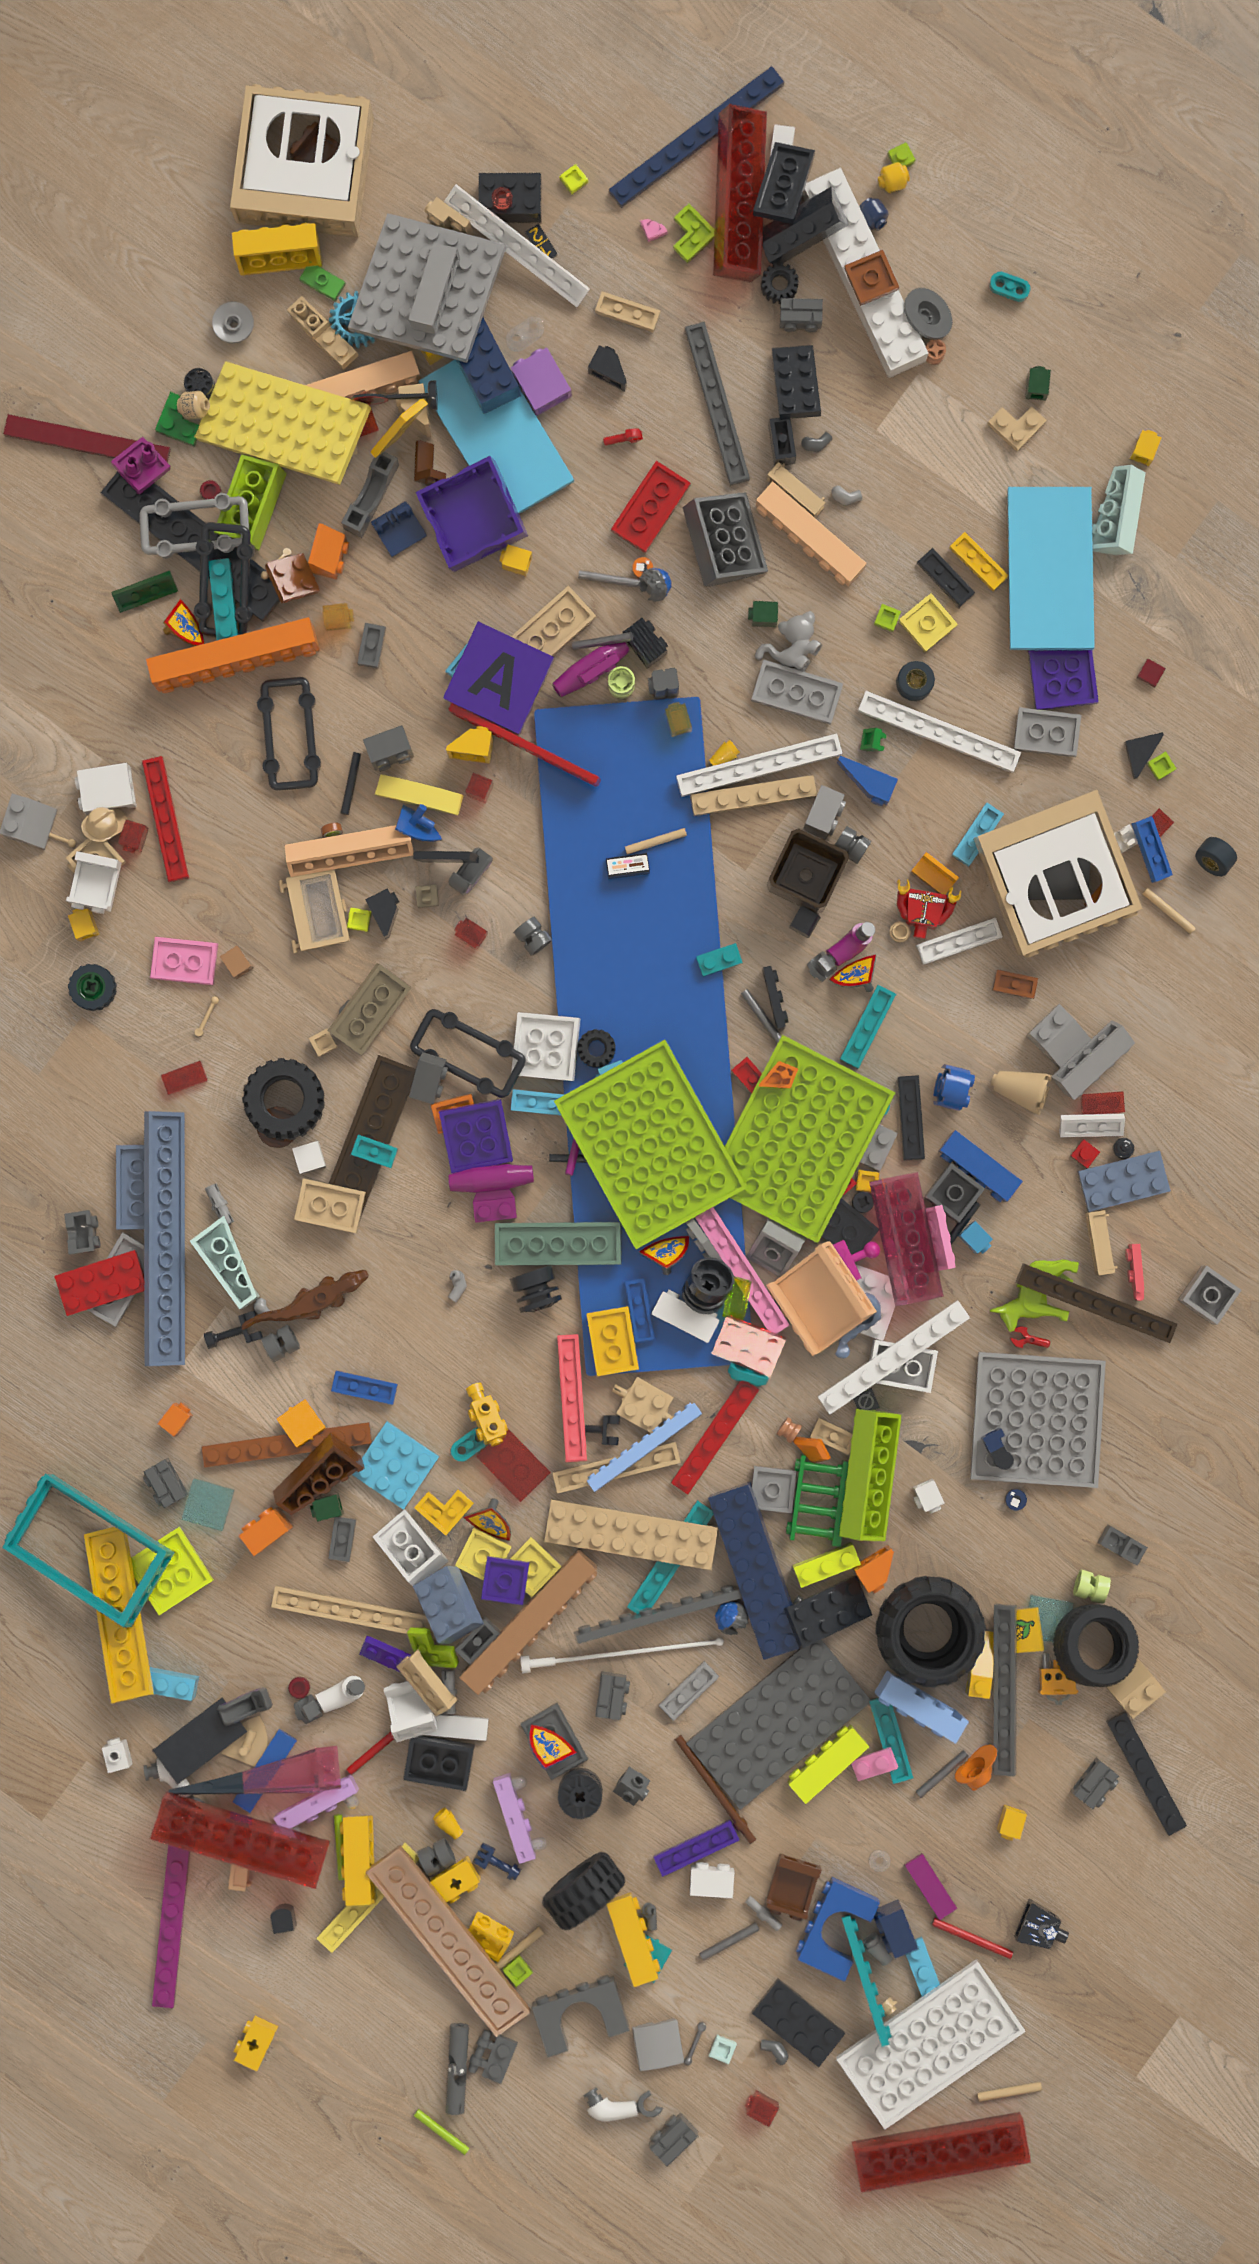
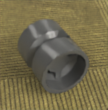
(853, 844)
(533, 936)
(274, 1347)
(443, 1853)

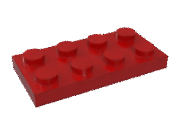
(650, 506)
(100, 1282)

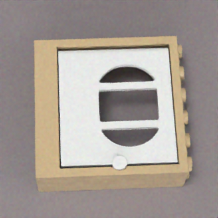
(291, 193)
(1084, 838)

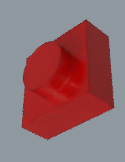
(1085, 1153)

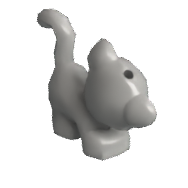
(798, 632)

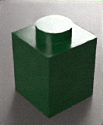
(1038, 383)
(763, 614)
(326, 1507)

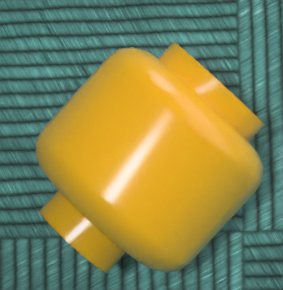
(893, 177)

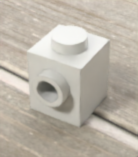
(928, 1496)
(117, 1755)

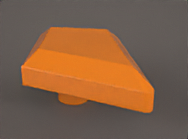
(780, 1076)
(812, 1448)

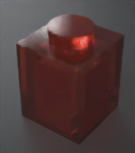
(479, 787)
(133, 836)
(470, 933)
(761, 2108)

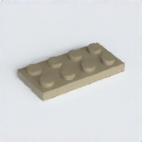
(369, 1009)

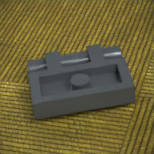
(499, 2058)

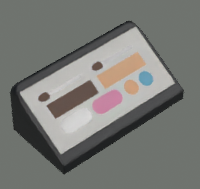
(627, 866)

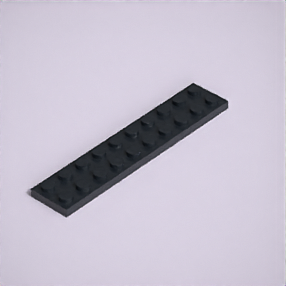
(186, 528)

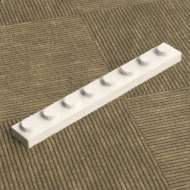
(517, 246)
(939, 732)
(759, 765)
(893, 1357)

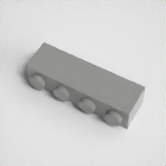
(433, 288)
(1093, 1060)

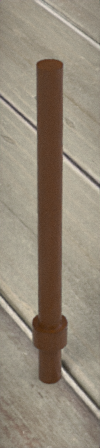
(739, 1822)

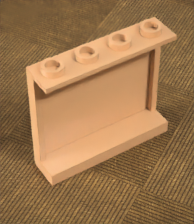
(821, 1299)

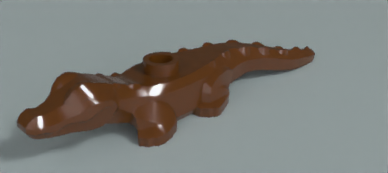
(311, 1302)

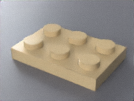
(330, 1205)

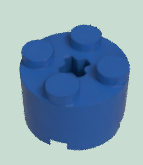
(953, 1087)

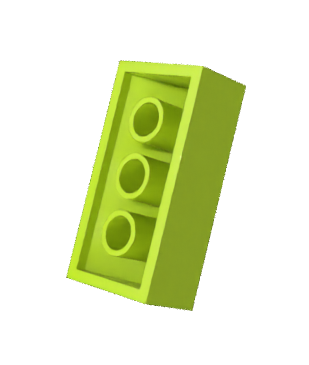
(260, 486)

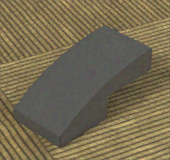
(1122, 1545)

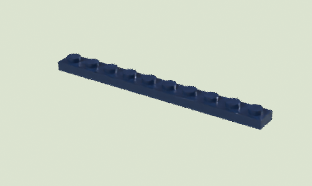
(692, 139)

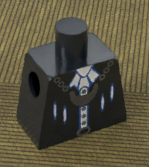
(1039, 1927)

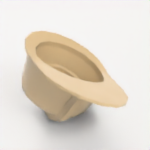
(103, 824)

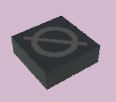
(866, 1400)

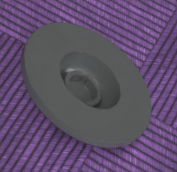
(928, 313)

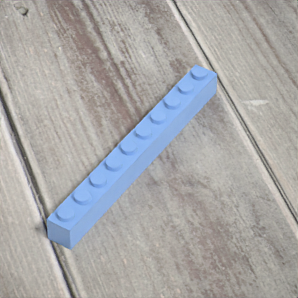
(641, 1449)

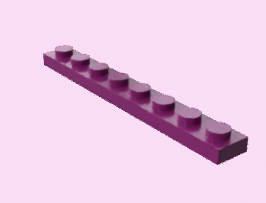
(171, 1927)

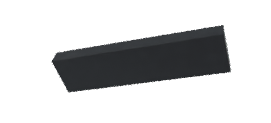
(911, 1117)

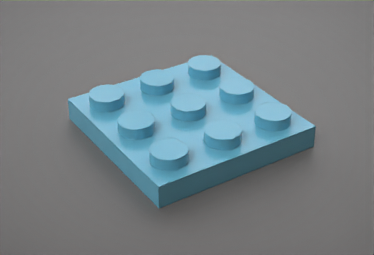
(396, 1465)

